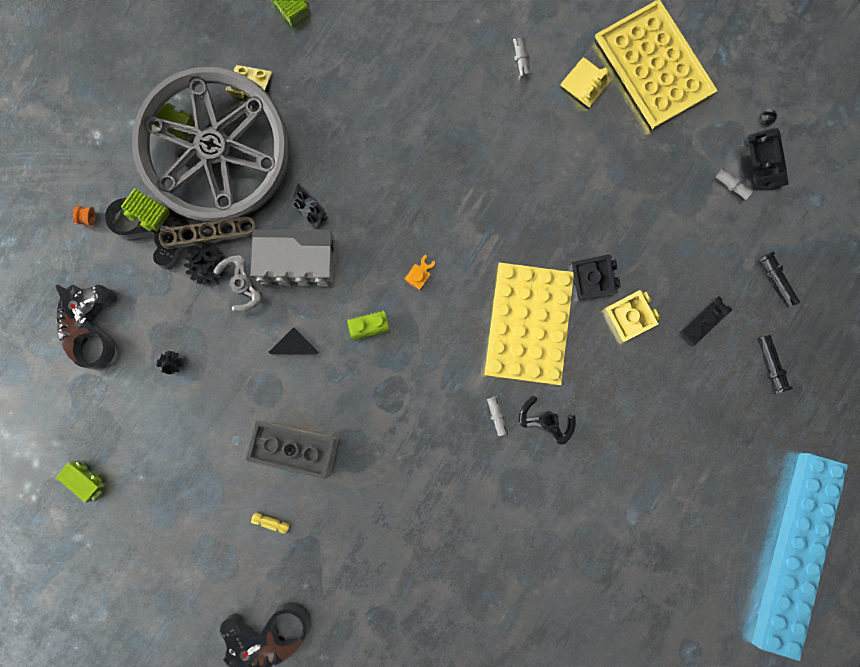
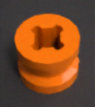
(84, 215)

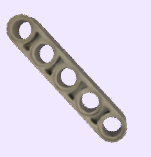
(199, 238)

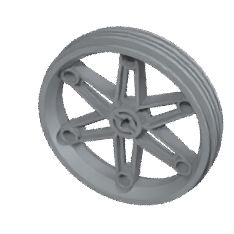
(147, 117)

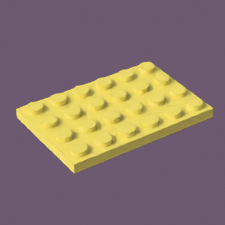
(656, 63)
(529, 324)

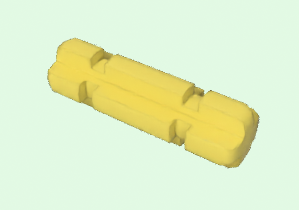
(270, 523)

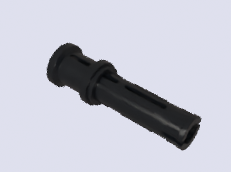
(775, 271)
(777, 373)

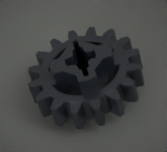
(203, 256)

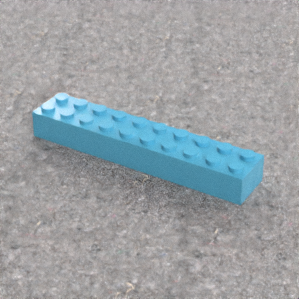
(799, 556)

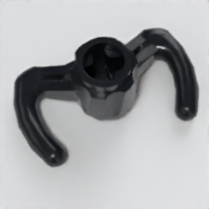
(547, 421)

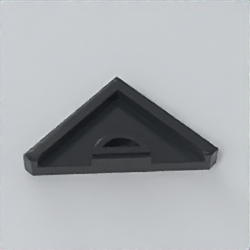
(293, 344)

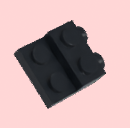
(596, 277)

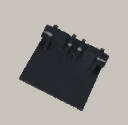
(309, 206)

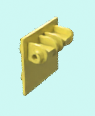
(259, 76)
(586, 81)

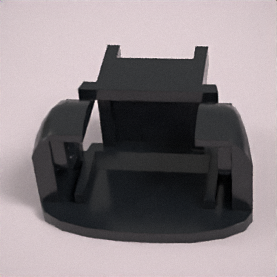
(768, 153)

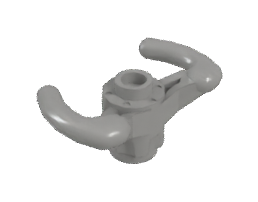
(240, 283)

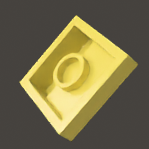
(633, 315)

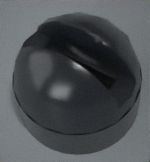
(768, 120)

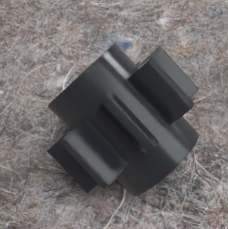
(169, 362)

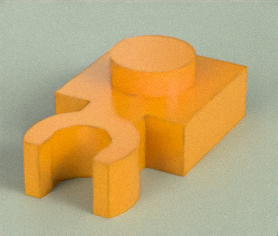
(418, 275)

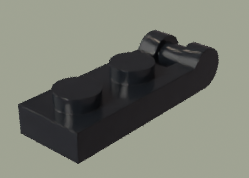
(705, 321)

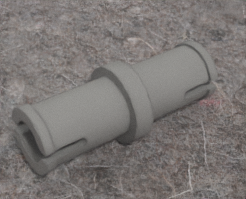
(522, 57)
(734, 184)
(498, 415)

